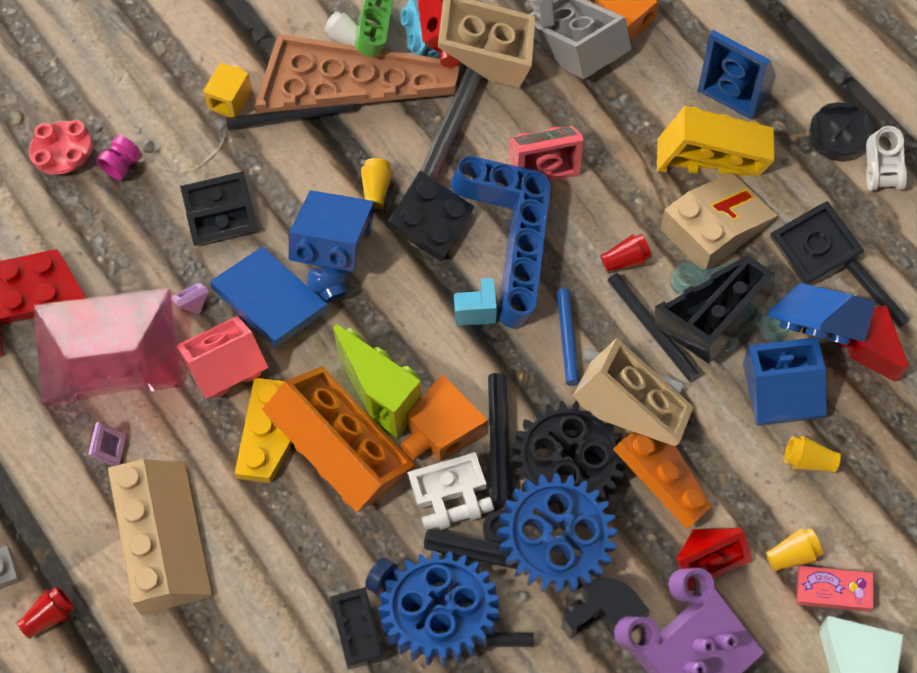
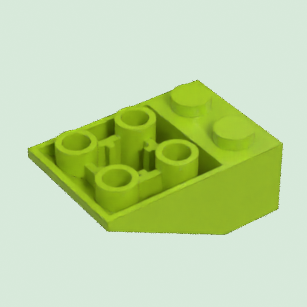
(380, 384)

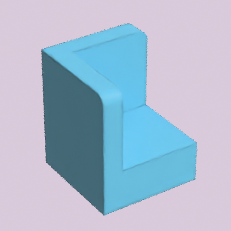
(478, 306)

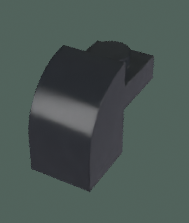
(604, 600)

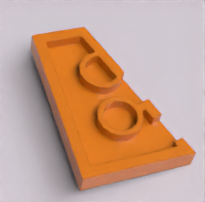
(666, 475)

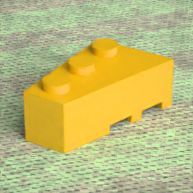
(715, 142)

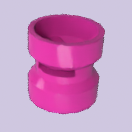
(119, 157)

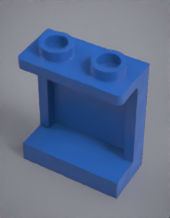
(330, 230)

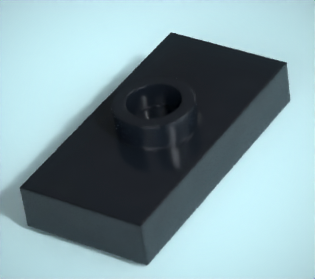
(356, 628)

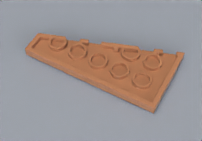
(326, 73)

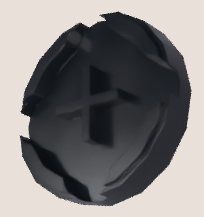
(840, 131)

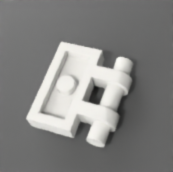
(448, 481)

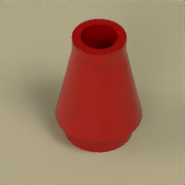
(628, 253)
(46, 612)

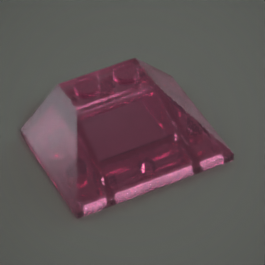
(106, 345)

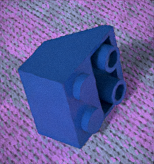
(824, 312)
(786, 381)

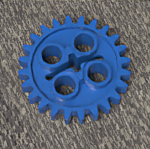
(534, 554)
(439, 608)

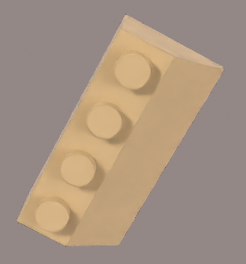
(159, 534)

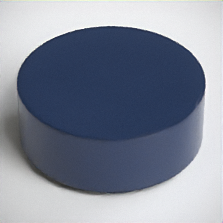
(379, 573)

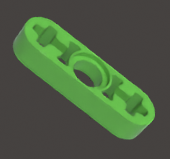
(366, 28)

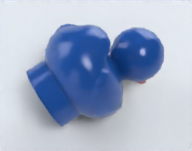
(327, 283)

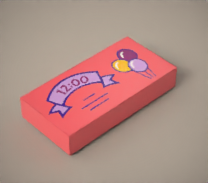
(834, 589)

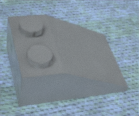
(583, 36)

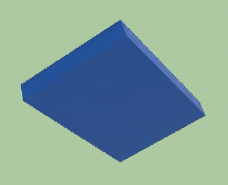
(269, 296)

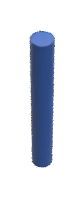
(568, 337)

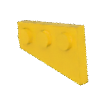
(262, 444)

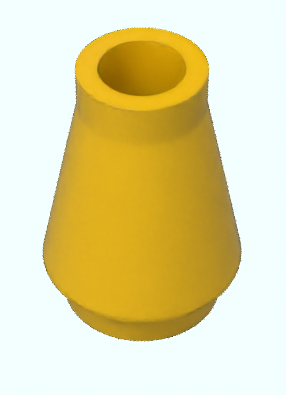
(376, 180)
(809, 455)
(796, 550)

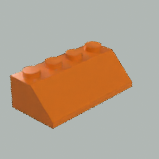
(338, 437)

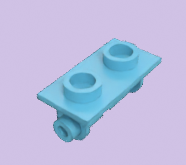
(411, 21)

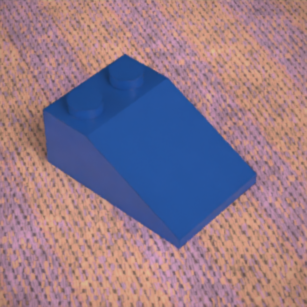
(735, 75)

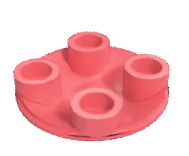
(60, 147)

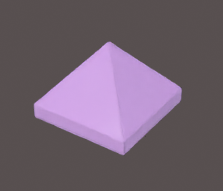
(191, 299)
(107, 444)

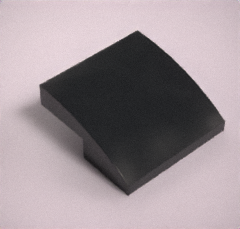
(218, 208)

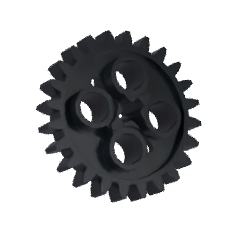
(594, 440)

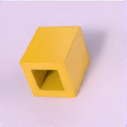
(228, 90)

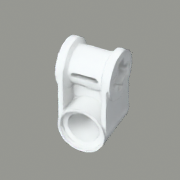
(884, 166)

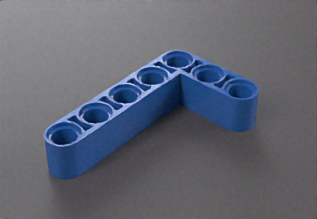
(521, 232)

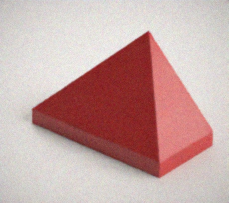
(714, 551)

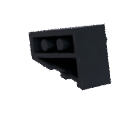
(717, 309)

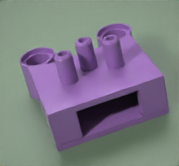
(698, 640)

